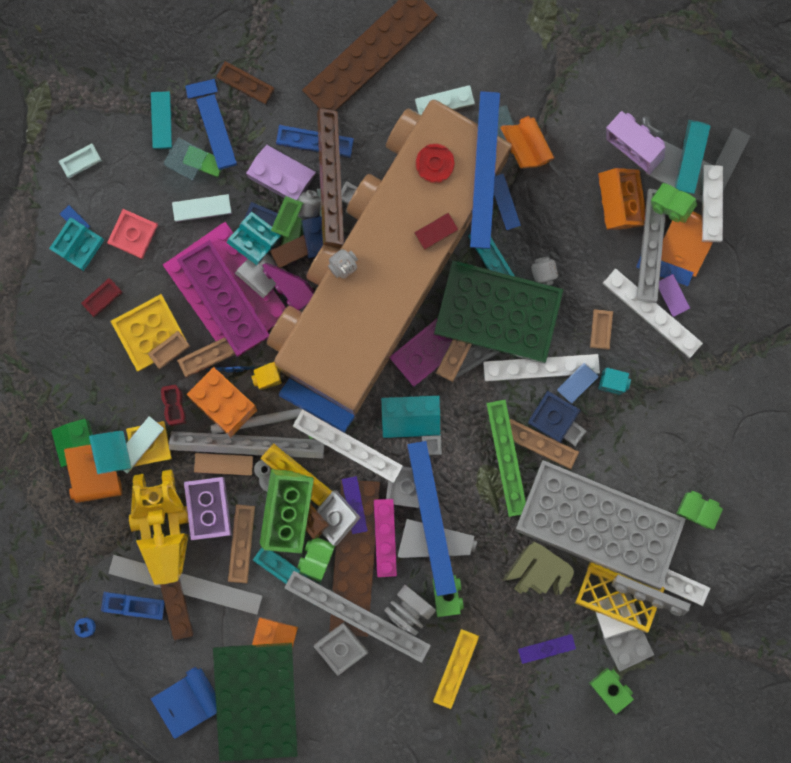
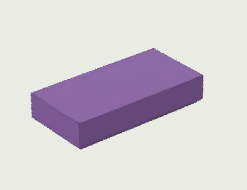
(673, 295)

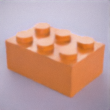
(222, 402)

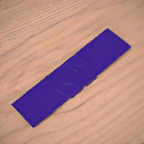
(353, 498)
(547, 649)

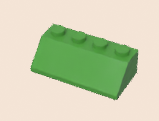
(286, 511)

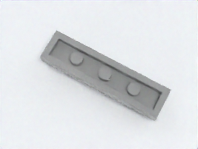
(646, 593)

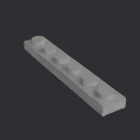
(651, 252)

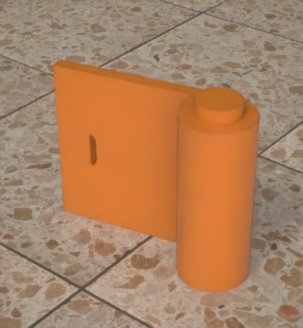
(528, 143)
(686, 242)
(84, 479)

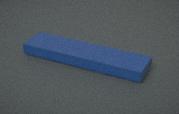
(216, 132)
(308, 140)
(316, 405)

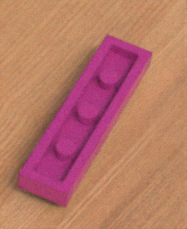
(385, 537)

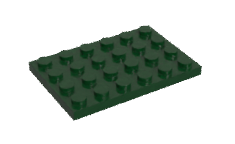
(498, 311)
(255, 701)

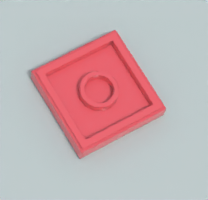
(132, 234)

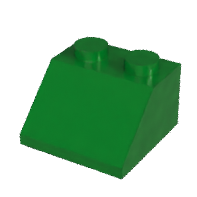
(70, 436)

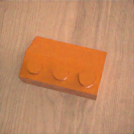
(622, 198)
(274, 632)

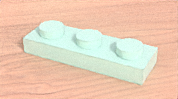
(454, 99)

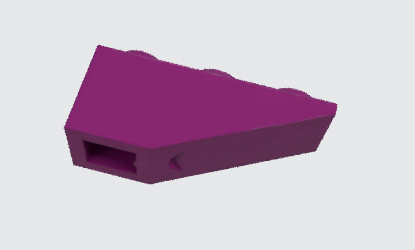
(294, 288)

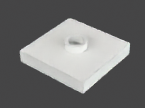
(612, 627)

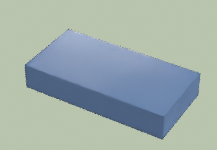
(577, 383)

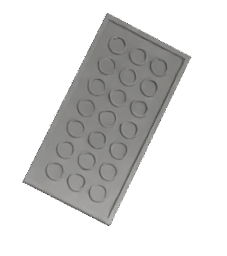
(600, 525)

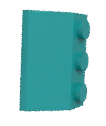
(411, 416)

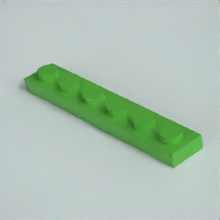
(506, 457)

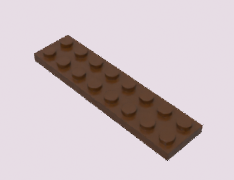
(369, 53)
(356, 558)

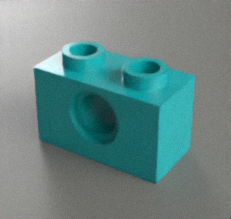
(614, 381)

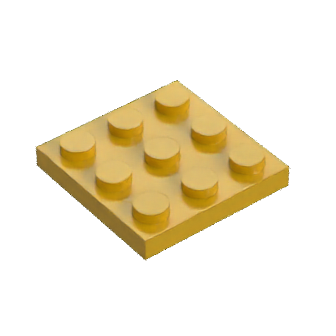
(145, 329)

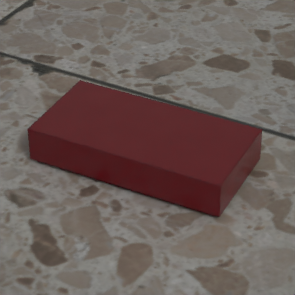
(436, 231)
(101, 297)

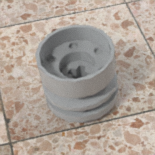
(409, 610)

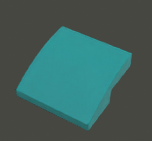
(253, 238)
(76, 244)
(110, 452)

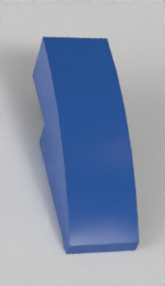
(132, 605)

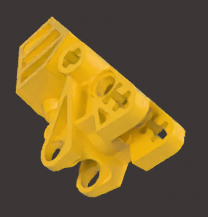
(149, 504)

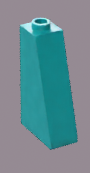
(692, 156)

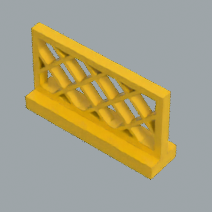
(604, 573)

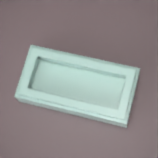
(80, 161)

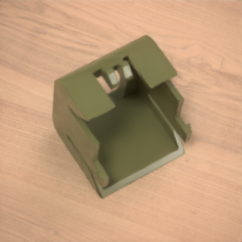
(543, 571)

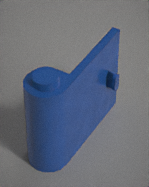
(186, 702)

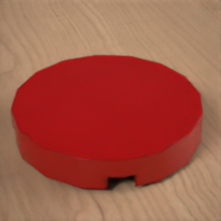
(435, 163)

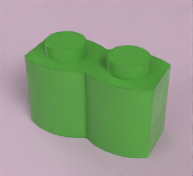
(673, 203)
(699, 510)
(316, 559)

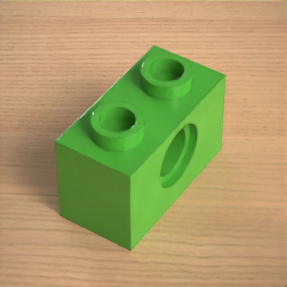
(452, 607)
(614, 702)

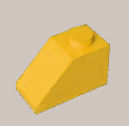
(266, 376)

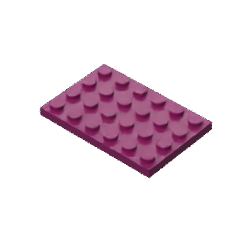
(267, 309)

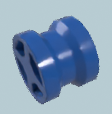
(87, 625)

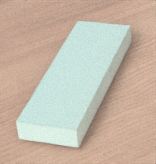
(201, 208)
(142, 440)

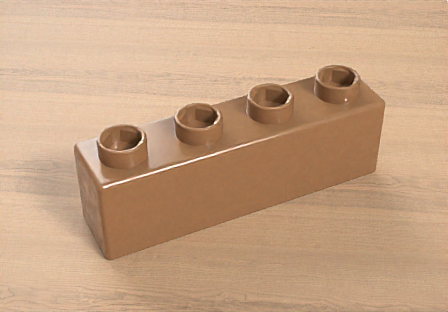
(359, 320)

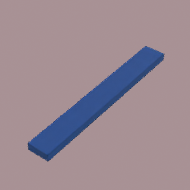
(485, 170)
(431, 518)

